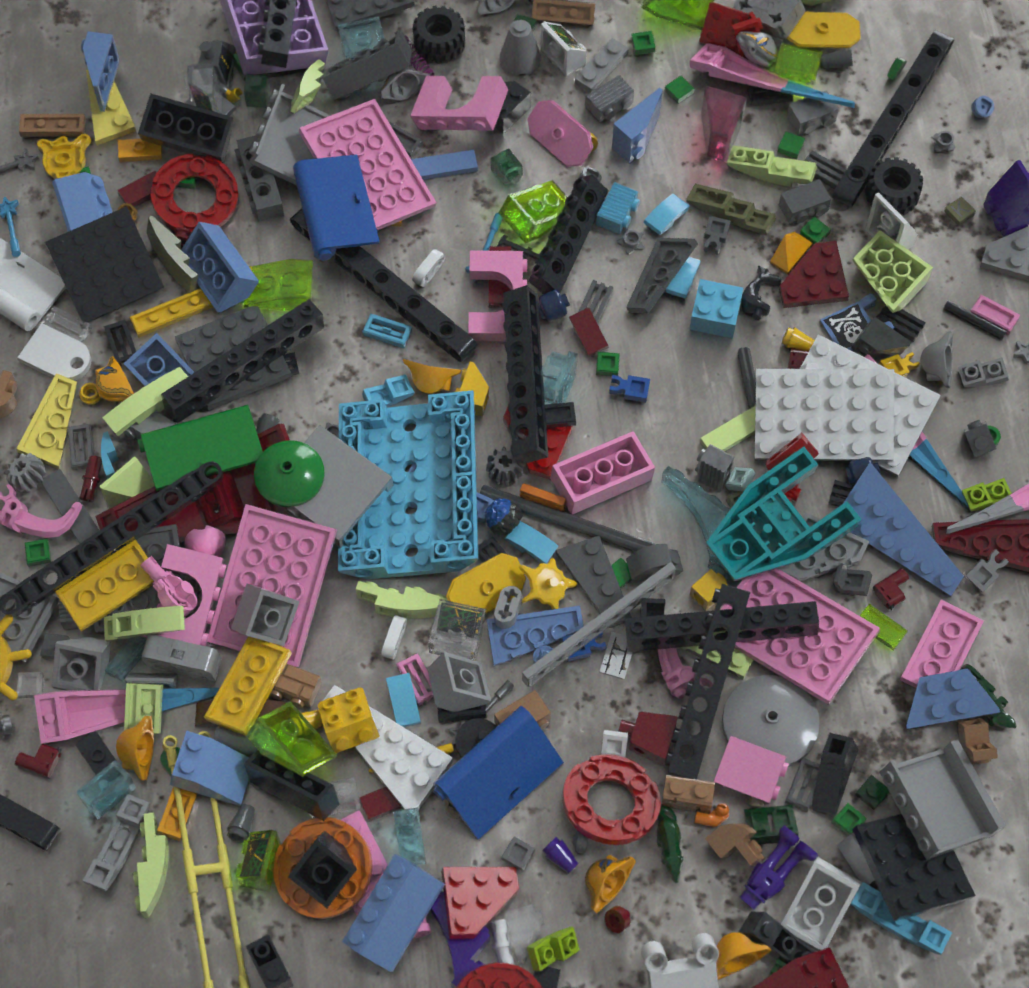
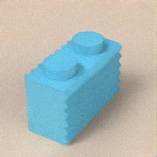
(617, 208)

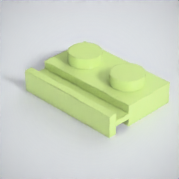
(143, 701)

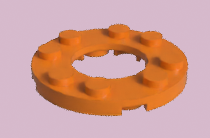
(295, 847)

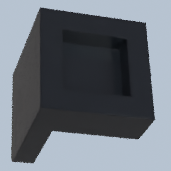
(652, 607)

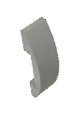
(118, 844)

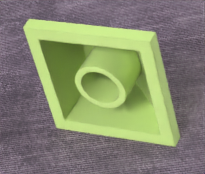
(126, 483)

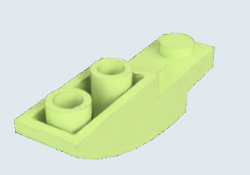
(767, 167)
(412, 604)
(144, 622)
(151, 874)

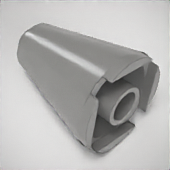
(520, 50)

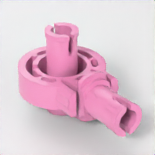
(170, 588)

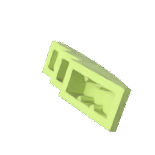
(308, 86)
(143, 402)

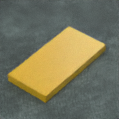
(106, 586)
(247, 685)

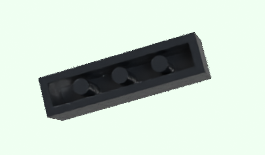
(304, 792)

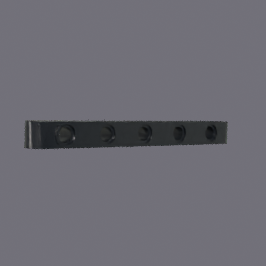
(893, 118)
(399, 296)
(111, 539)

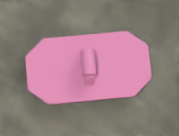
(560, 133)

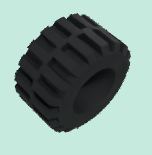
(439, 47)
(898, 173)

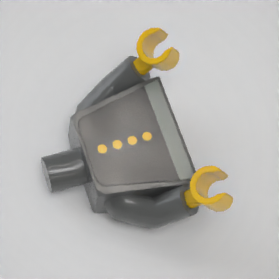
(221, 55)

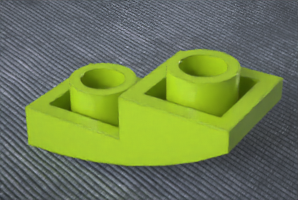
(982, 496)
(553, 947)

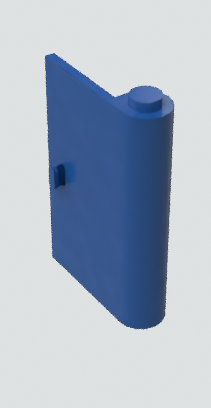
(330, 206)
(499, 772)

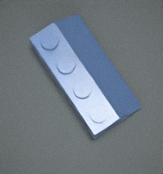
(81, 199)
(219, 267)
(393, 913)

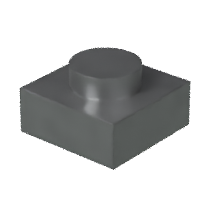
(518, 853)

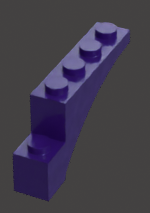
(462, 950)

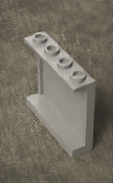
(279, 138)
(348, 485)
(942, 800)

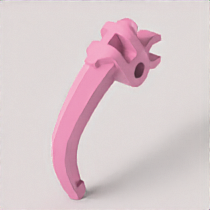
(16, 517)
(676, 674)

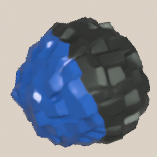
(503, 516)

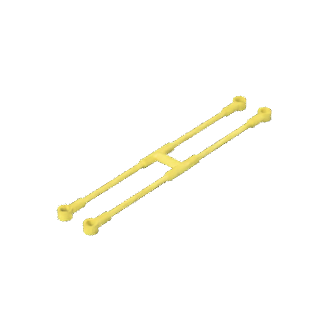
(192, 871)

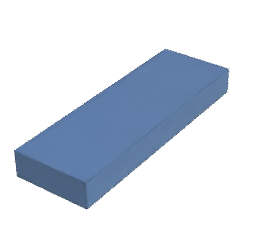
(446, 164)

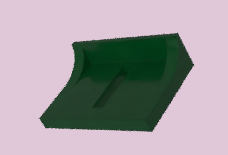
(758, 820)

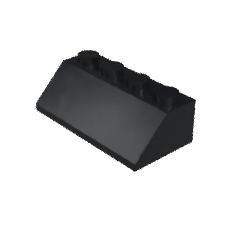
(186, 127)

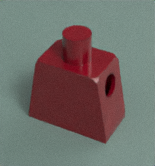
(650, 735)

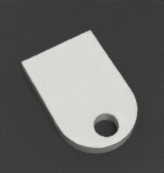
(55, 353)

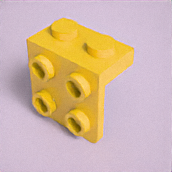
(347, 720)

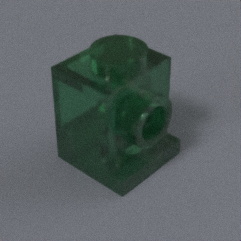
(507, 167)

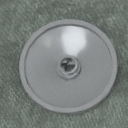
(766, 696)

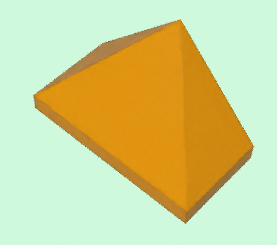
(790, 251)

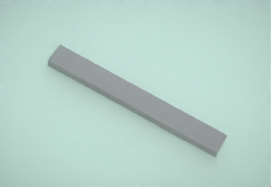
(598, 625)

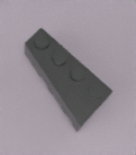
(368, 66)

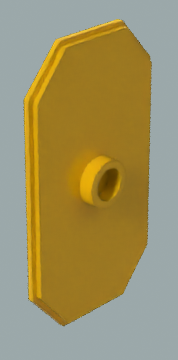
(826, 30)
(483, 583)

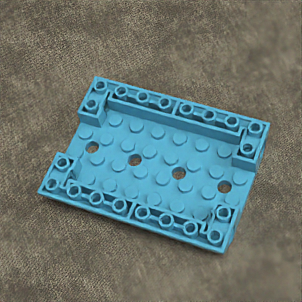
(440, 487)

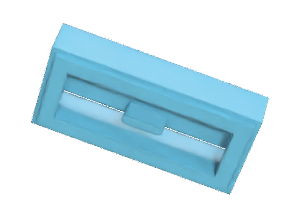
(386, 334)

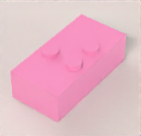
(602, 472)

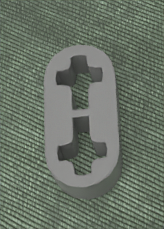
(503, 606)

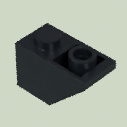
(269, 963)

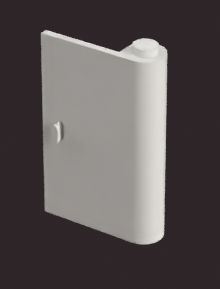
(26, 288)

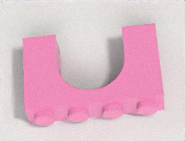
(478, 114)
(499, 266)
(207, 572)

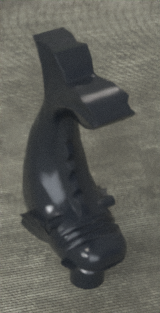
(751, 301)

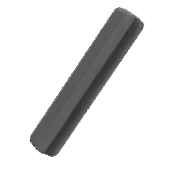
(748, 375)

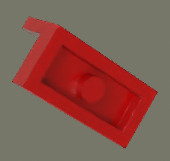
(789, 449)

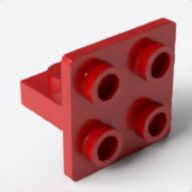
(718, 26)

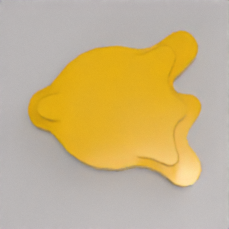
(64, 157)

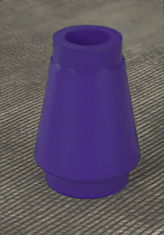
(560, 855)

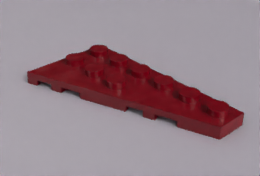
(1005, 536)

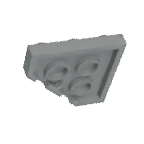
(1009, 255)
(846, 550)
(29, 625)

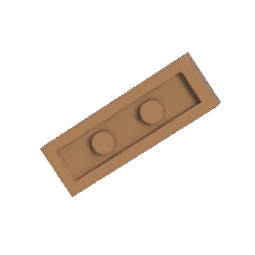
(564, 11)
(51, 125)

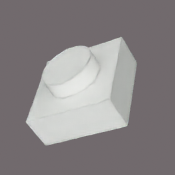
(614, 743)

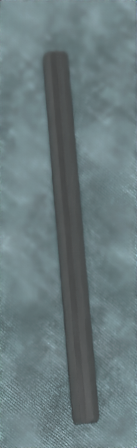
(568, 520)

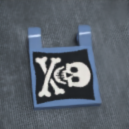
(849, 322)

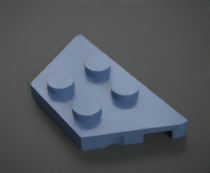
(948, 699)

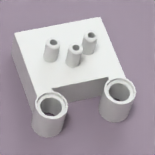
(685, 972)

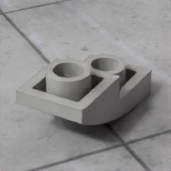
(982, 374)

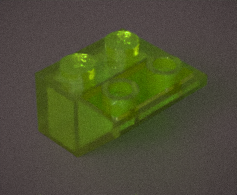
(798, 62)

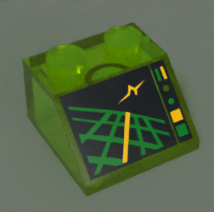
(259, 860)

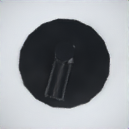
(471, 734)

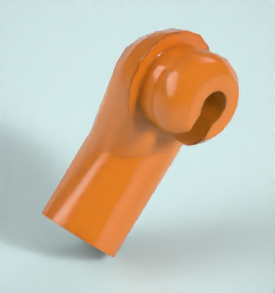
(714, 818)

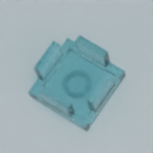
(360, 35)
(560, 375)

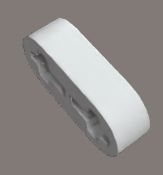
(428, 268)
(394, 637)

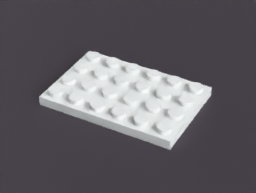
(911, 401)
(838, 410)

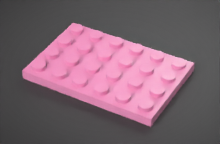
(388, 172)
(278, 556)
(810, 662)

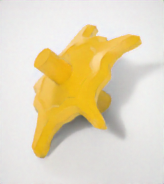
(547, 583)

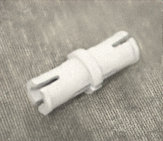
(502, 943)

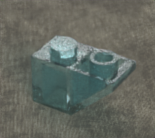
(409, 835)

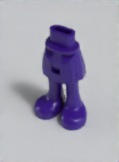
(763, 880)

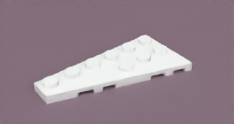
(402, 759)

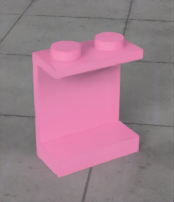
(751, 770)

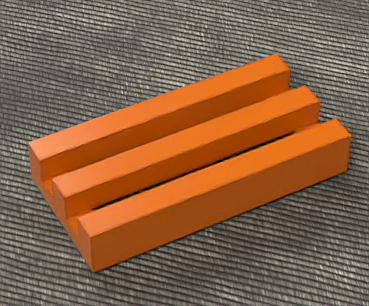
(542, 497)

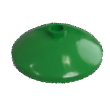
(289, 486)

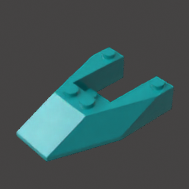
(768, 531)

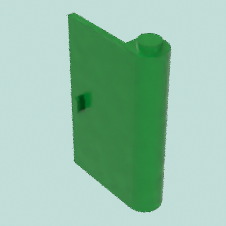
(183, 447)

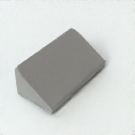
(168, 680)

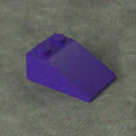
(1009, 200)

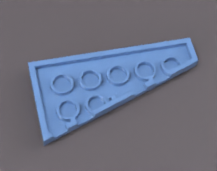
(898, 533)

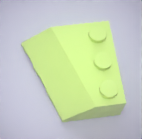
(892, 270)

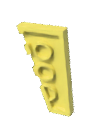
(114, 121)
(50, 423)

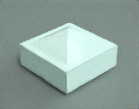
(740, 479)

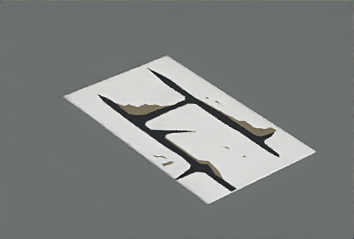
(616, 656)

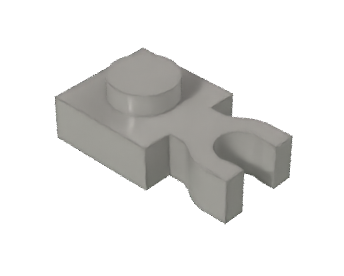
(984, 573)

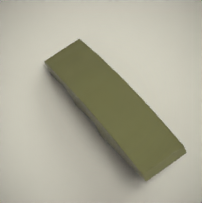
(725, 206)
(168, 251)

